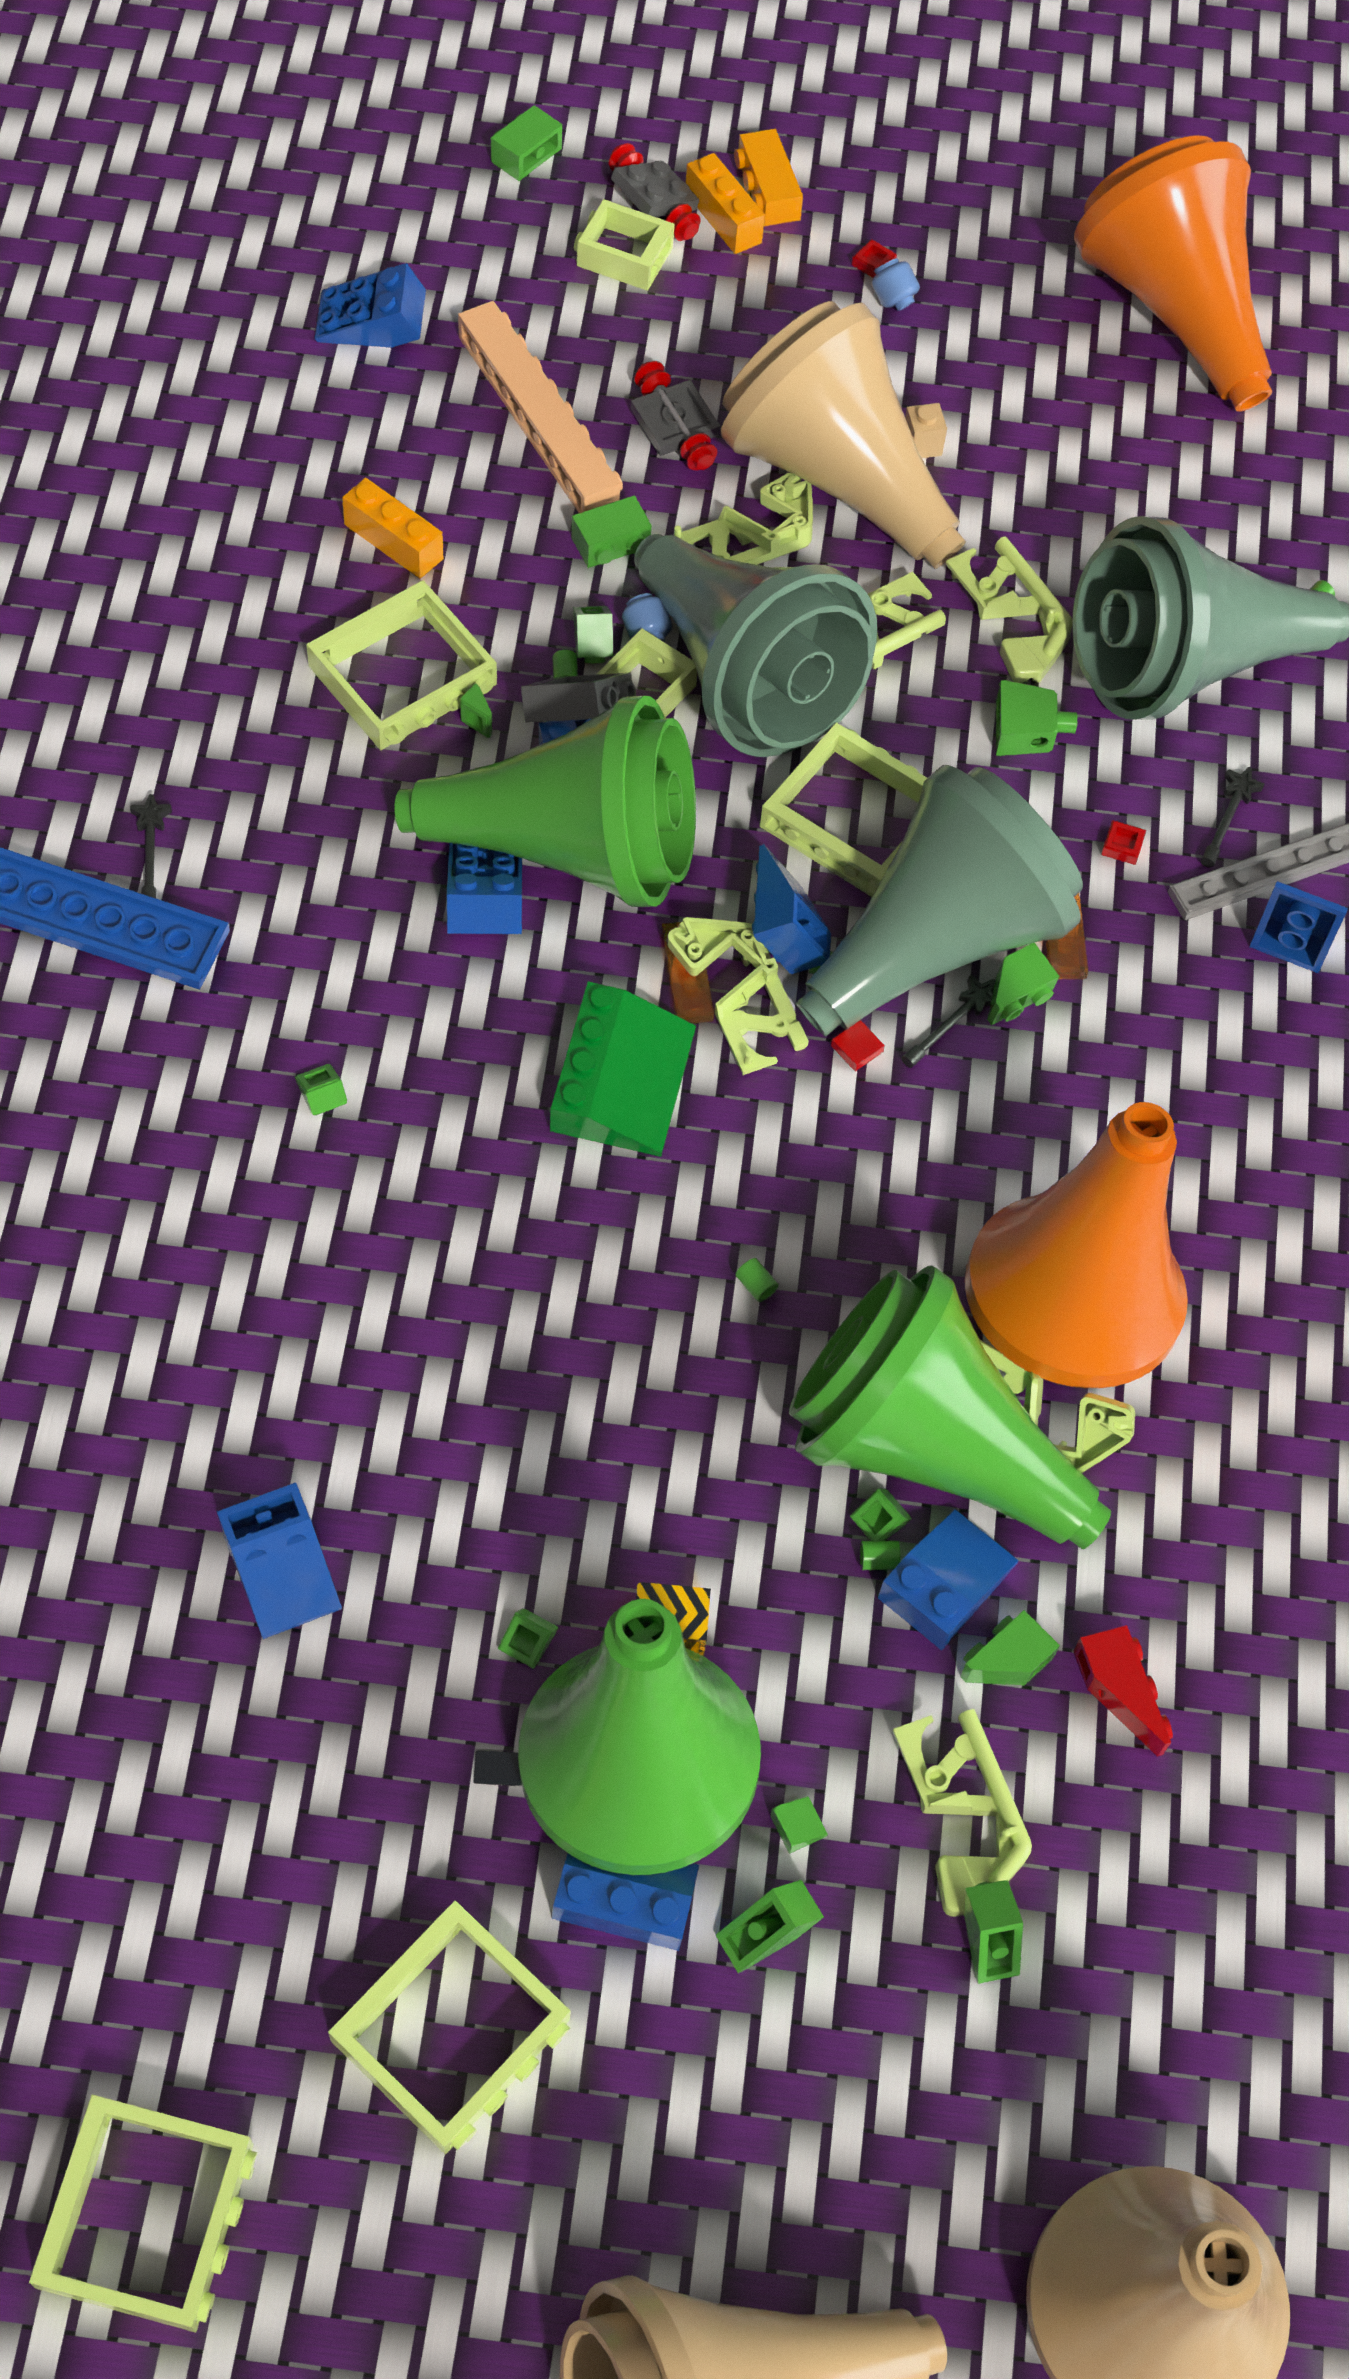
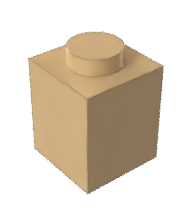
(927, 428)

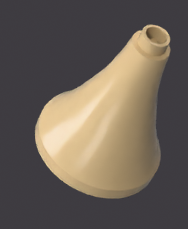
(829, 414)
(1156, 2283)
(660, 2334)

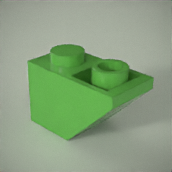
(1021, 981)
(1013, 1655)

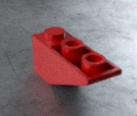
(1117, 1679)

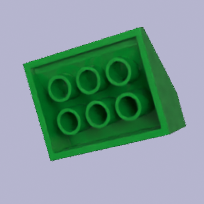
(621, 1071)

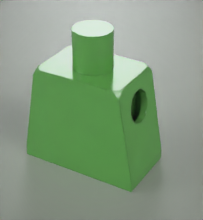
(1029, 719)

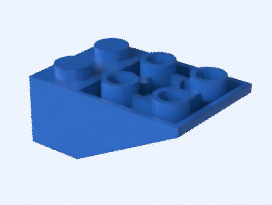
(373, 309)
(483, 891)
(787, 918)
(279, 1560)

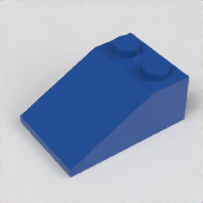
(1298, 927)
(946, 1578)

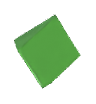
(476, 711)
(321, 1089)
(880, 1516)
(527, 1637)
(798, 1824)

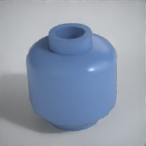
(895, 284)
(646, 613)

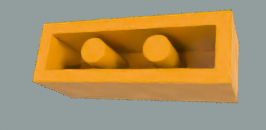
(769, 176)
(725, 203)
(393, 528)

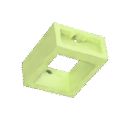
(617, 263)
(661, 660)

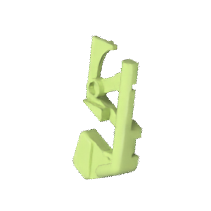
(785, 496)
(914, 621)
(1027, 655)
(701, 942)
(1102, 1423)
(1012, 1838)

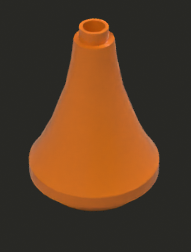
(1178, 241)
(1086, 1270)

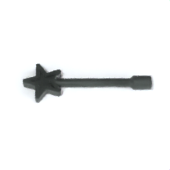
(1240, 787)
(149, 817)
(976, 996)

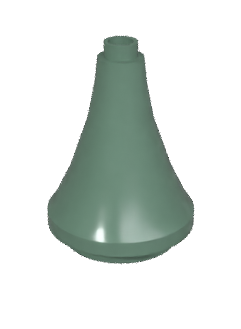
(1172, 617)
(771, 645)
(965, 884)

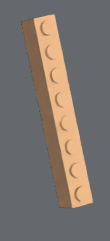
(538, 408)

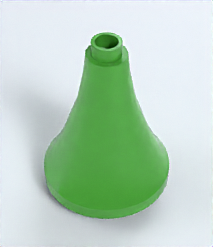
(594, 803)
(921, 1401)
(639, 1749)

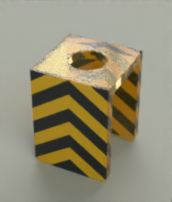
(689, 1607)

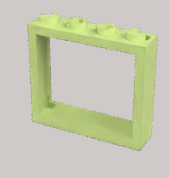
(380, 623)
(814, 840)
(395, 1981)
(72, 2195)

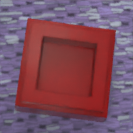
(871, 257)
(1123, 842)
(857, 1045)

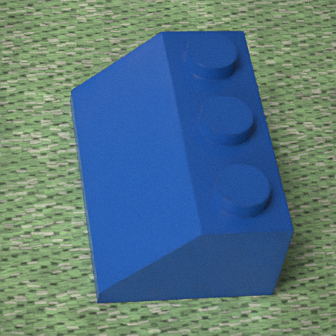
(626, 1905)

